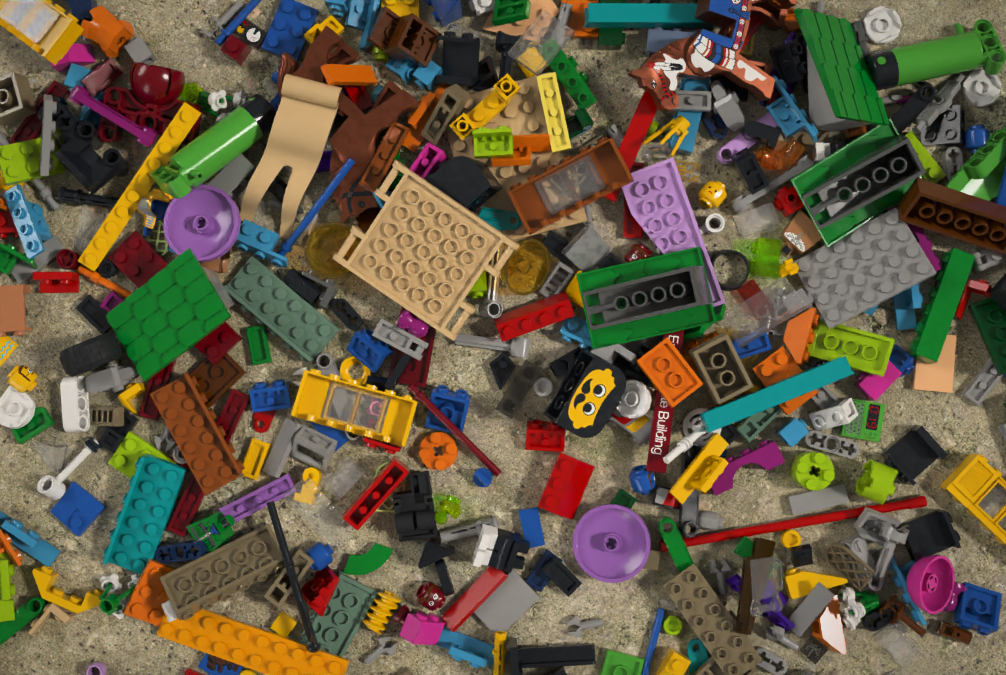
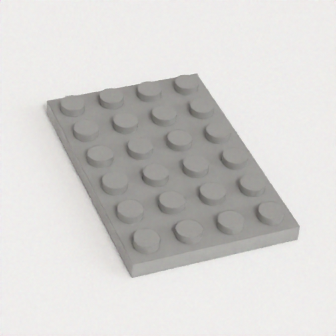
(864, 269)

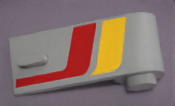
(638, 427)

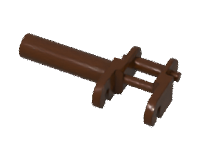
(899, 615)

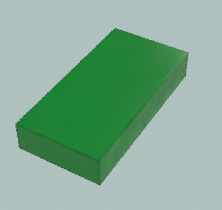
(258, 345)

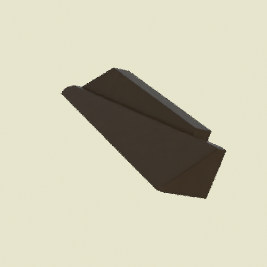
(745, 621)

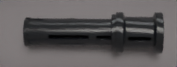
(79, 198)

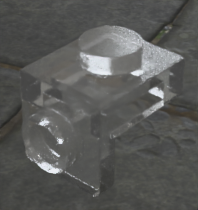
(655, 151)

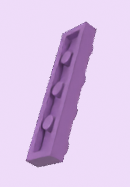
(257, 499)

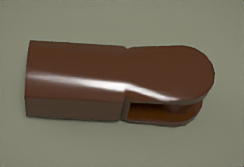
(954, 632)

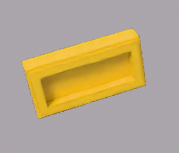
(255, 458)

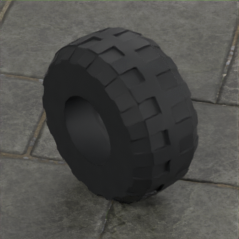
(90, 354)

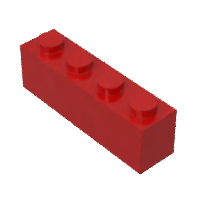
(534, 316)
(376, 493)

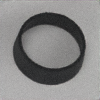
(730, 288)

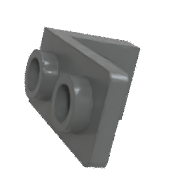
(326, 296)

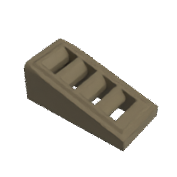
(117, 417)

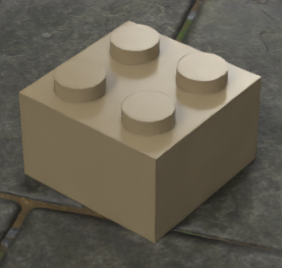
(15, 98)

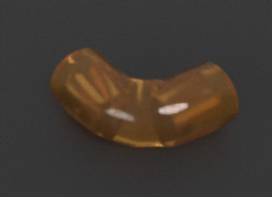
(780, 159)

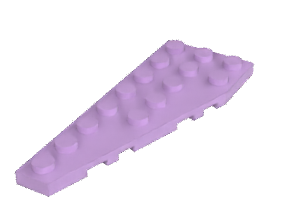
(665, 214)

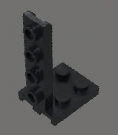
(549, 656)

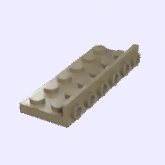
(223, 572)

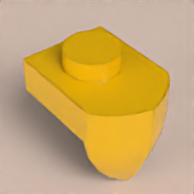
(132, 391)

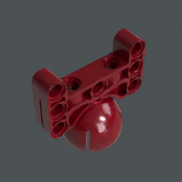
(151, 89)

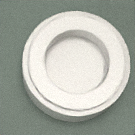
(543, 387)

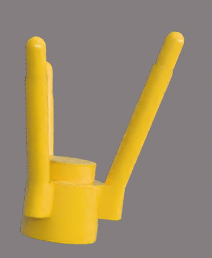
(677, 127)

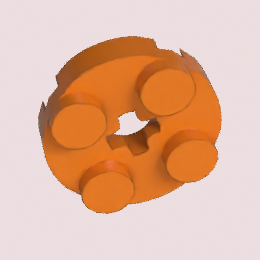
(435, 440)

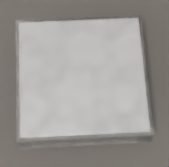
(586, 249)

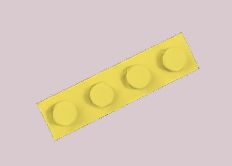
(553, 112)

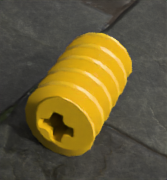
(382, 611)

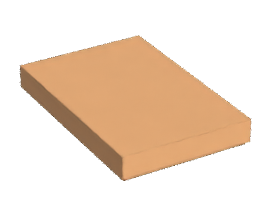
(939, 375)

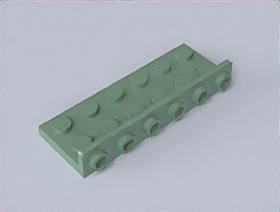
(281, 309)
(342, 616)

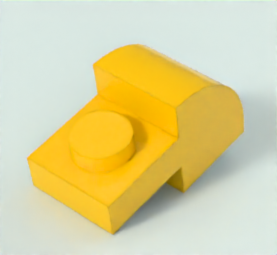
(331, 22)

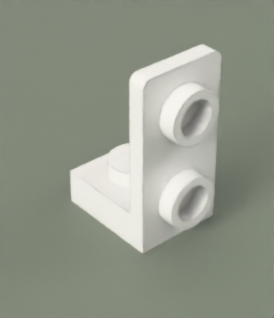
(834, 416)

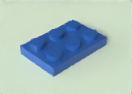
(289, 27)

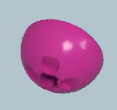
(931, 583)

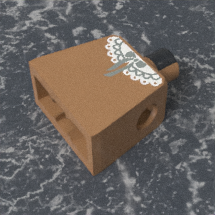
(798, 235)

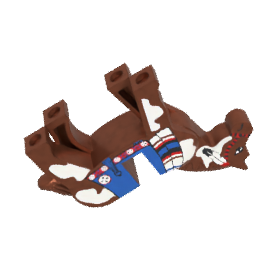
(713, 54)

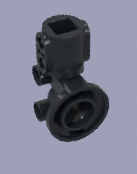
(78, 153)

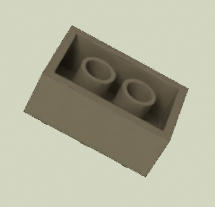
(720, 368)

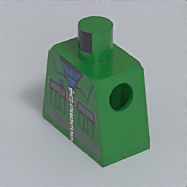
(212, 530)

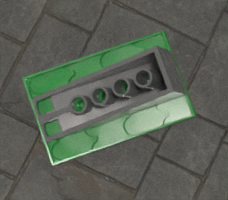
(858, 181)
(646, 298)

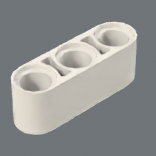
(75, 404)

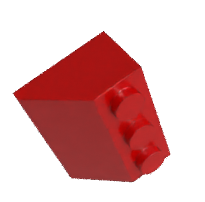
(565, 486)

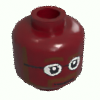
(637, 252)
(430, 596)

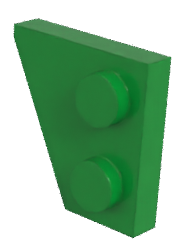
(510, 11)
(38, 424)

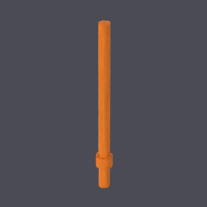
(97, 278)

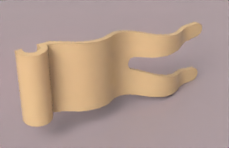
(295, 141)

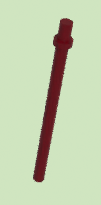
(419, 395)

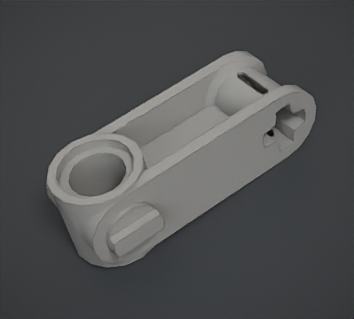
(859, 548)

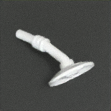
(696, 436)

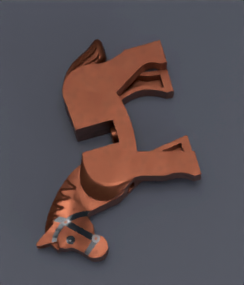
(359, 132)

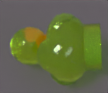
(449, 506)

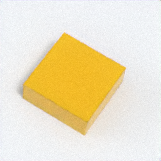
(284, 624)

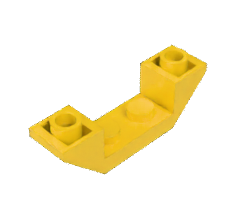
(487, 109)
(45, 579)

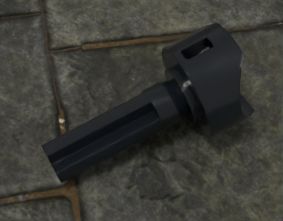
(503, 44)

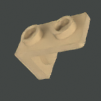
(61, 614)

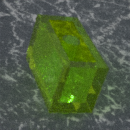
(765, 258)

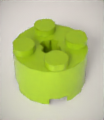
(823, 471)
(876, 482)

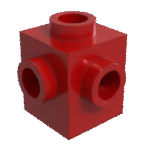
(787, 201)

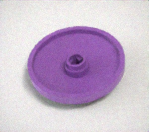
(202, 221)
(611, 543)

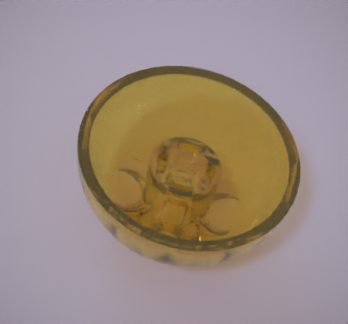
(323, 244)
(526, 267)

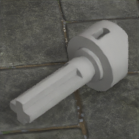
(892, 537)

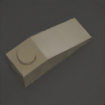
(445, 113)
(281, 588)

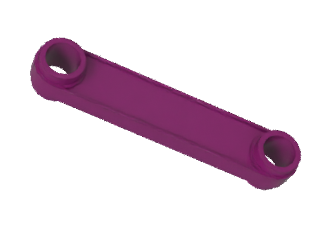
(81, 97)

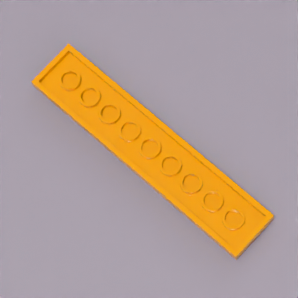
(250, 646)

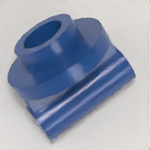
(482, 477)

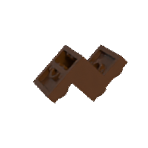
(404, 37)

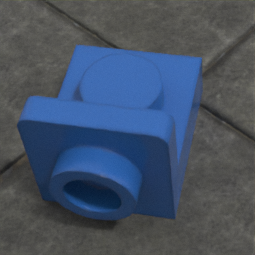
(902, 360)

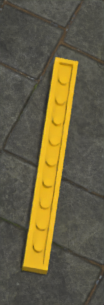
(139, 186)

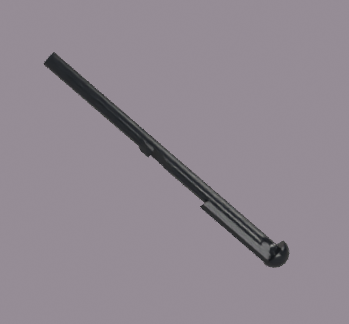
(313, 646)

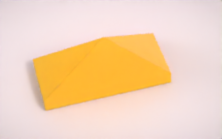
(574, 293)

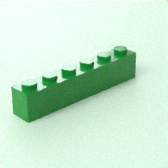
(941, 306)

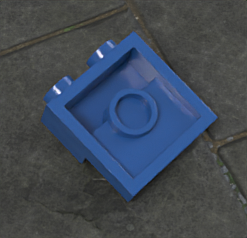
(452, 404)
(978, 609)

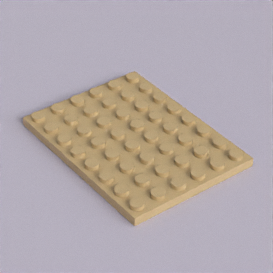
(524, 117)

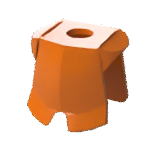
(107, 31)

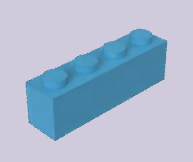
(687, 145)

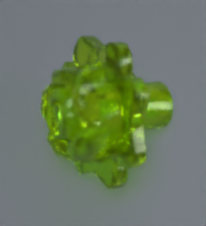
(191, 92)

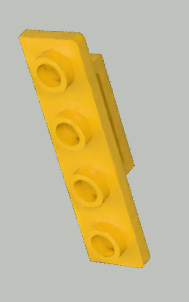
(702, 470)

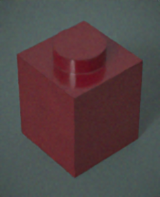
(235, 50)

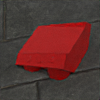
(320, 590)

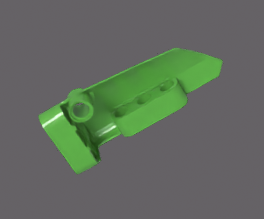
(983, 170)

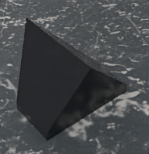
(487, 75)
(434, 551)

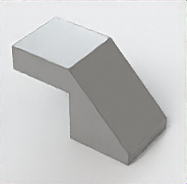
(611, 352)

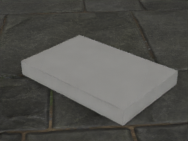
(507, 603)

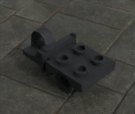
(415, 509)

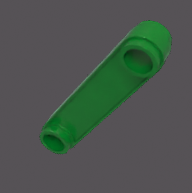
(675, 544)
(23, 616)

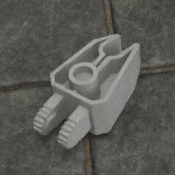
(727, 105)
(111, 378)

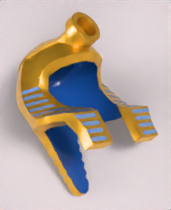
(153, 208)

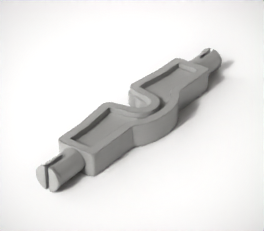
(943, 102)

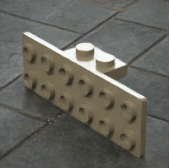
(712, 621)

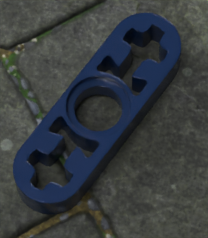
(186, 547)

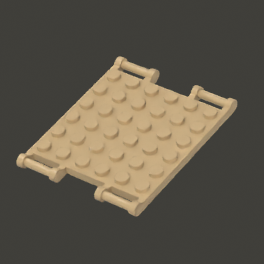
(425, 250)

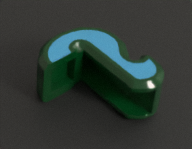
(579, 123)

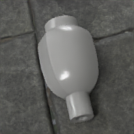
(709, 520)

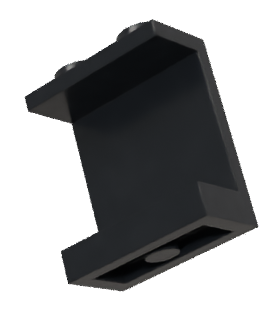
(460, 59)
(913, 454)
(930, 534)

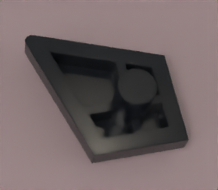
(502, 369)

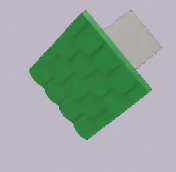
(838, 80)
(170, 314)

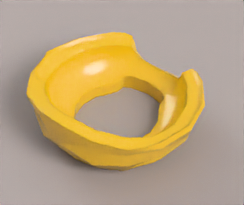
(344, 370)

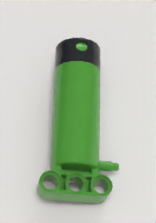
(938, 57)
(216, 147)

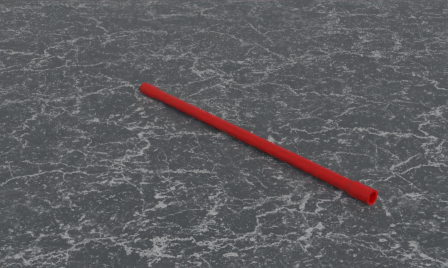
(908, 503)

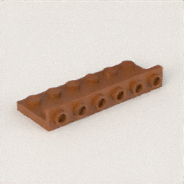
(197, 433)

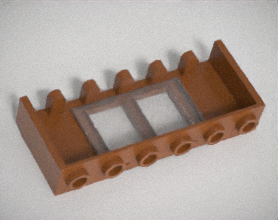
(570, 185)

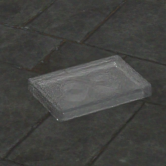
(541, 43)

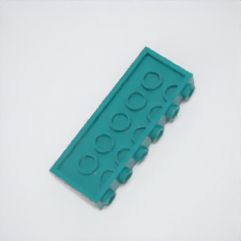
(144, 513)

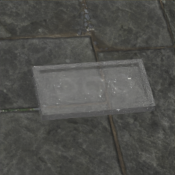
(763, 312)

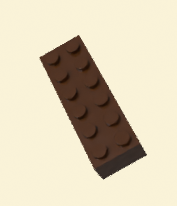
(954, 214)

